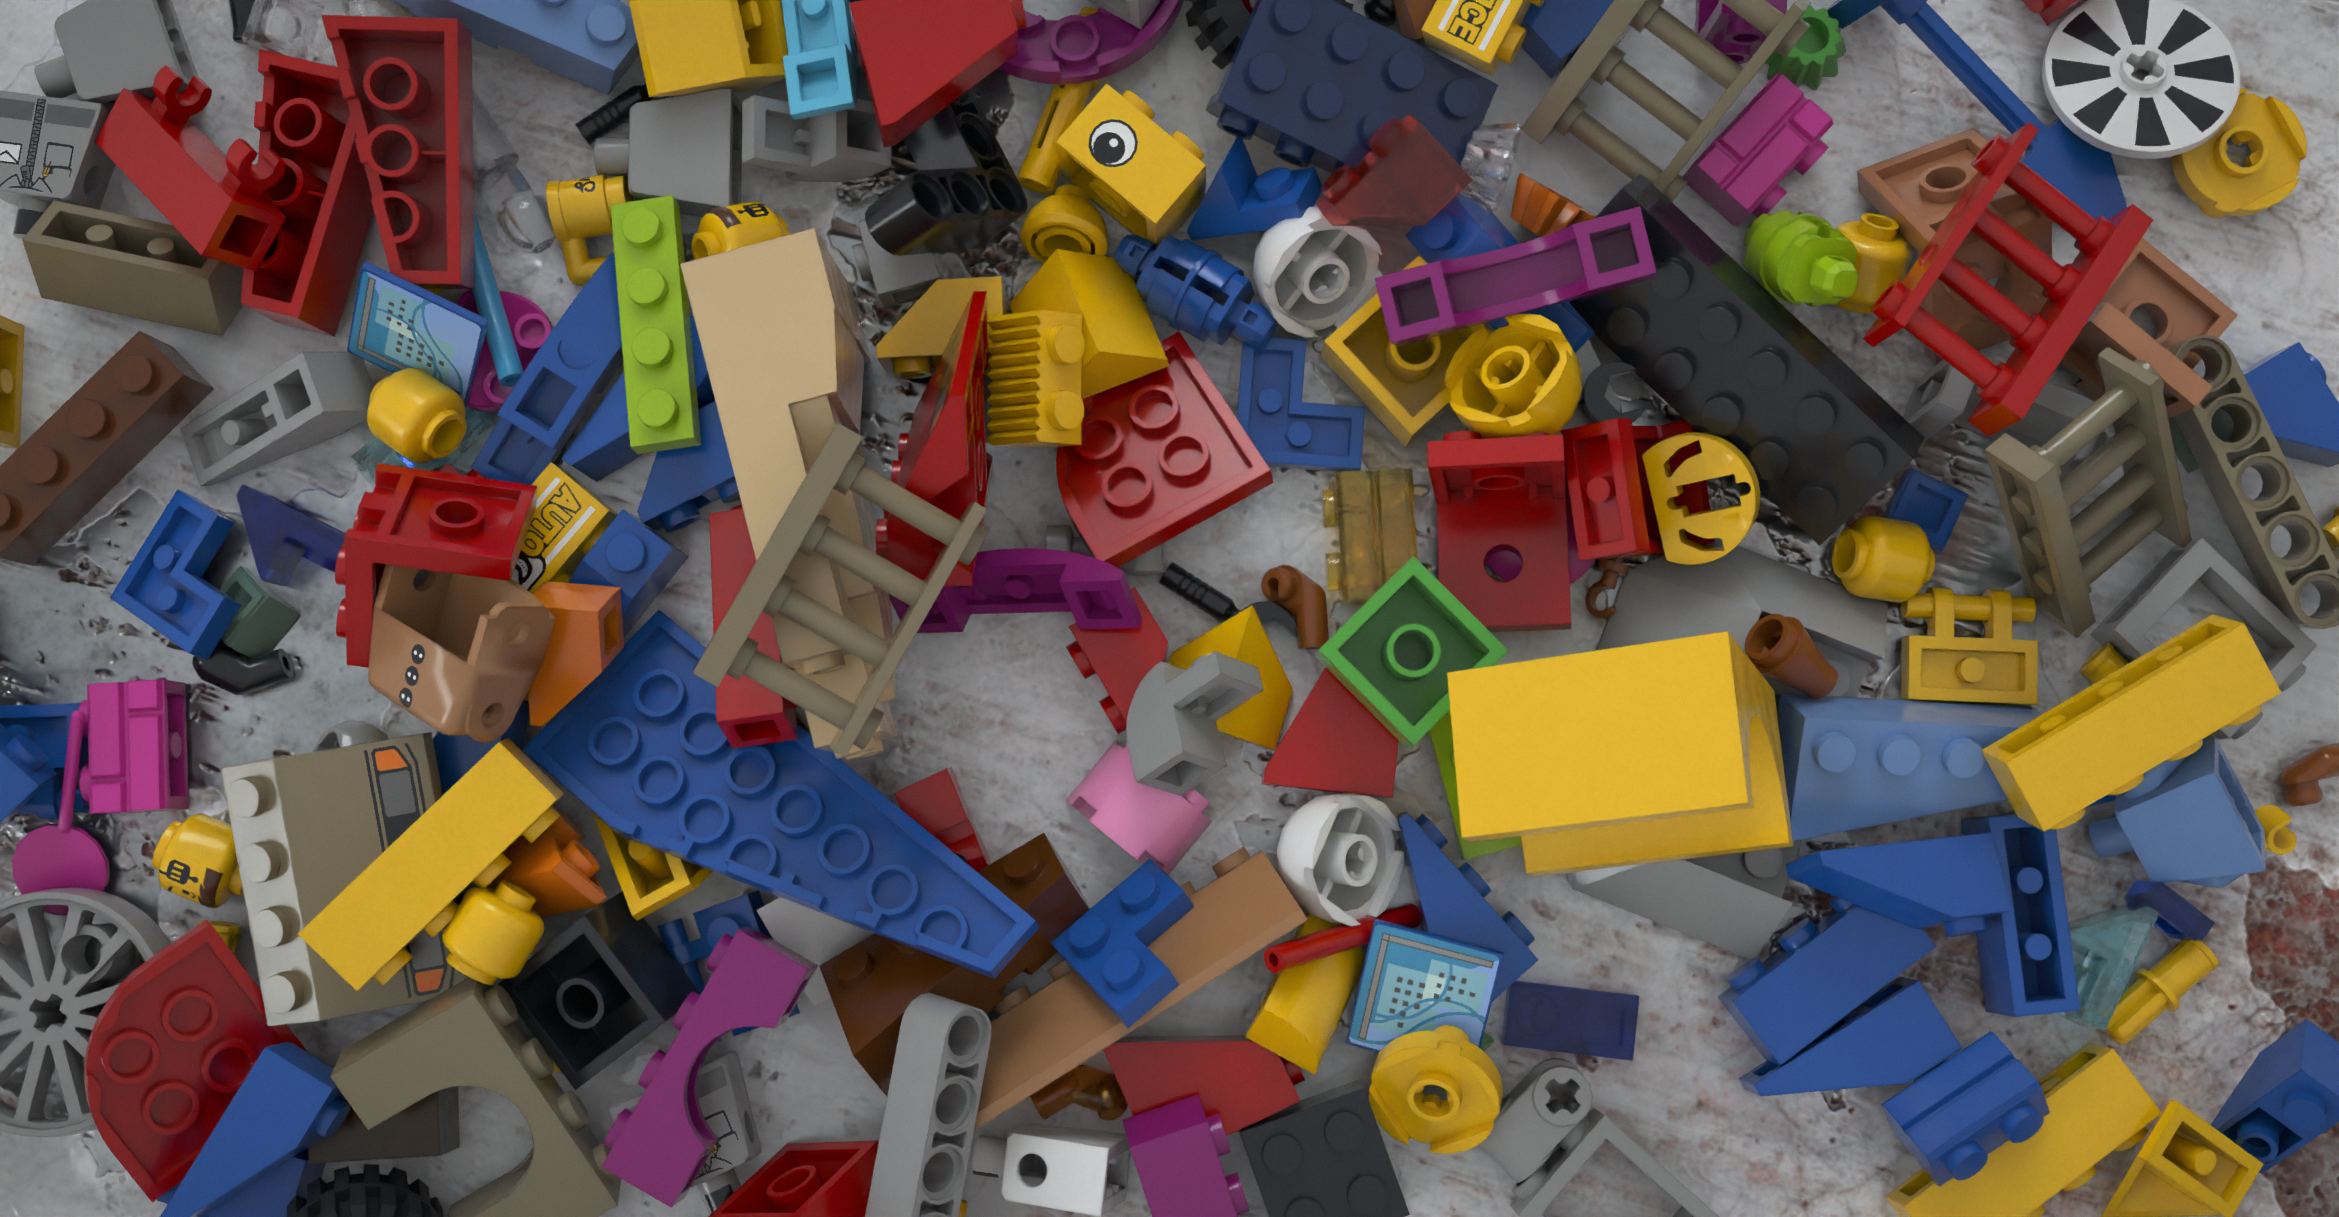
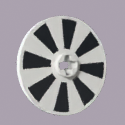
(2168, 113)

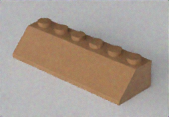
(1067, 1023)

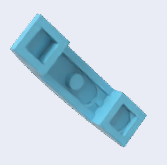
(819, 57)

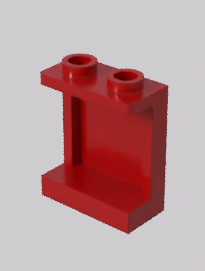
(1612, 491)

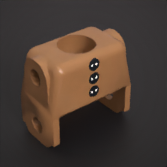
(457, 649)

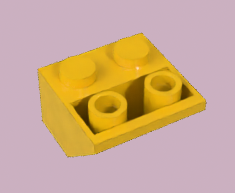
(709, 44)

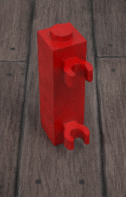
(196, 186)
(744, 708)

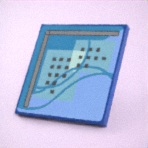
(414, 328)
(1421, 983)

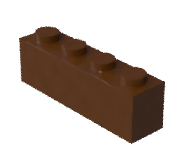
(93, 444)

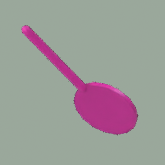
(61, 852)

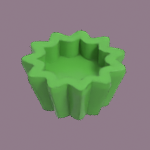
(1813, 54)

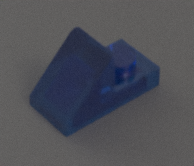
(284, 534)

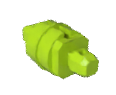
(1800, 258)

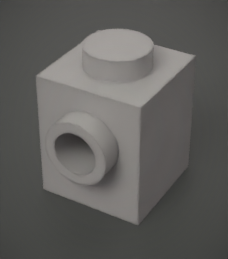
(895, 277)

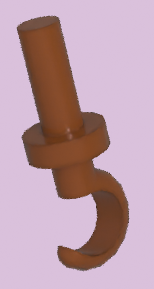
(1611, 569)

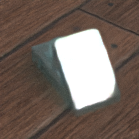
(2110, 949)

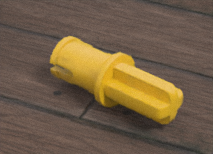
(2160, 989)

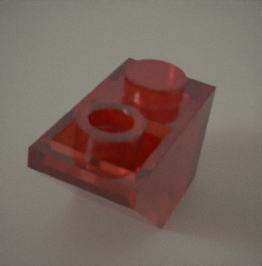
(1397, 183)

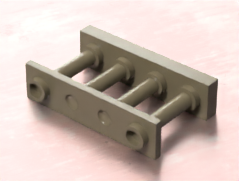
(1602, 61)
(2040, 504)
(808, 531)

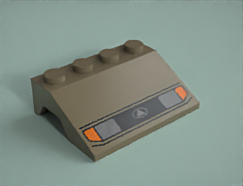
(300, 839)

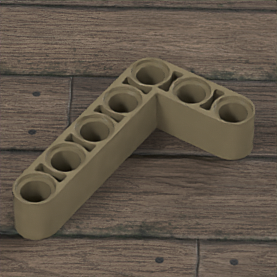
(2278, 502)

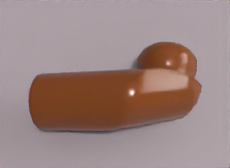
(1303, 600)
(2302, 776)

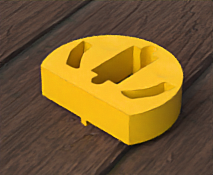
(1729, 522)

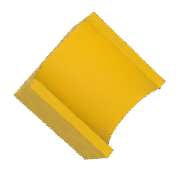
(1621, 755)

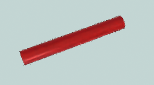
(1334, 939)

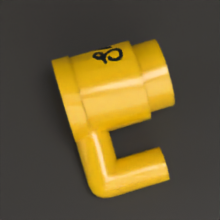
(582, 211)

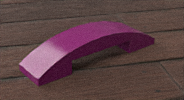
(1035, 583)

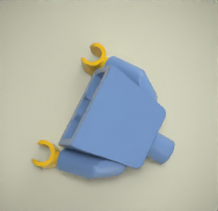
(2193, 823)

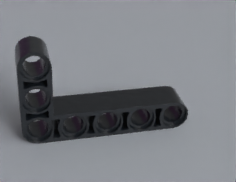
(957, 195)

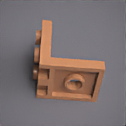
(1913, 194)
(2181, 312)

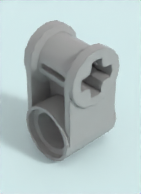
(1531, 1128)

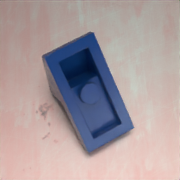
(1251, 203)

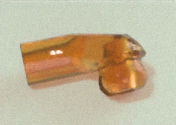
(1084, 1087)

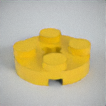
(2272, 167)
(1443, 1060)

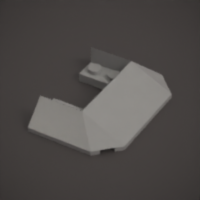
(1733, 896)

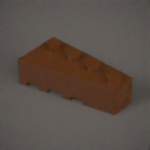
(881, 976)

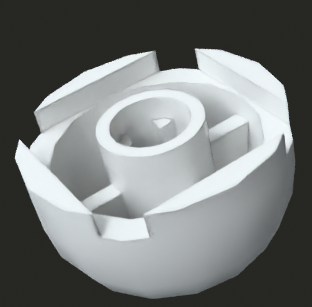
(1315, 272)
(1341, 857)

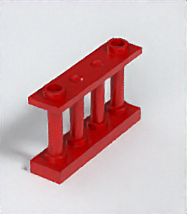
(2071, 290)

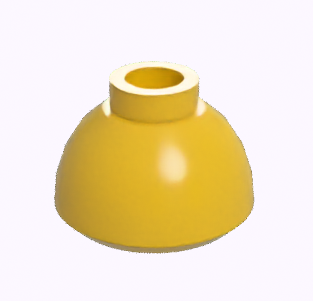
(1066, 223)

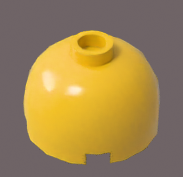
(1515, 379)

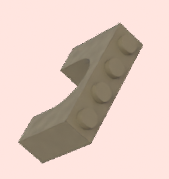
(474, 1041)

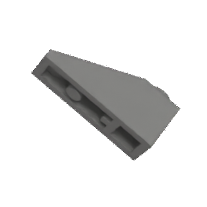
(279, 415)

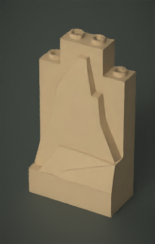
(783, 372)

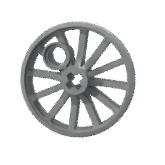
(68, 979)

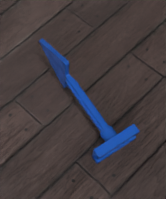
(2055, 153)

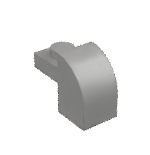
(814, 148)
(1175, 716)

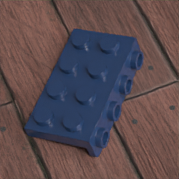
(1329, 79)

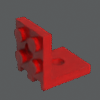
(1503, 499)
(413, 526)

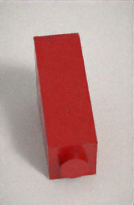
(929, 54)
(1335, 746)
(1227, 1072)

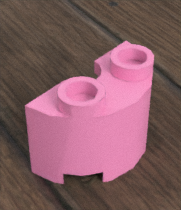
(1138, 816)

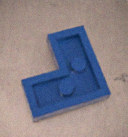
(1283, 426)
(166, 574)
(1113, 938)

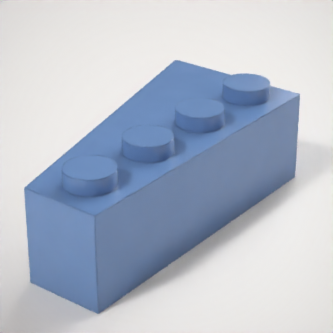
(573, 38)
(1887, 759)

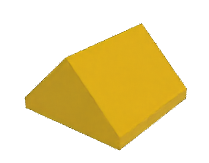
(1115, 320)

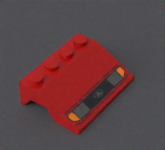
(945, 449)

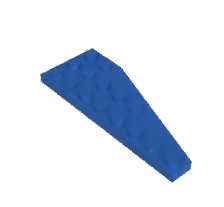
(773, 815)

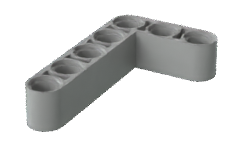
(930, 1110)

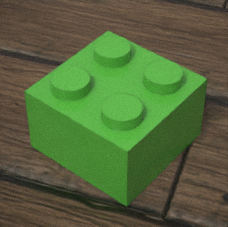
(1402, 647)

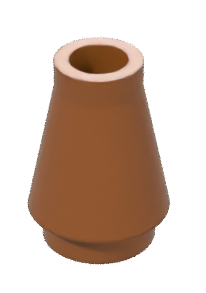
(1788, 654)

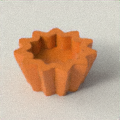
(1543, 208)

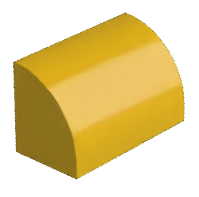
(1307, 1003)

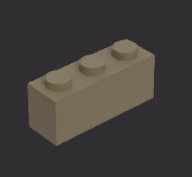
(131, 269)

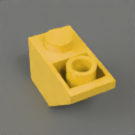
(926, 328)

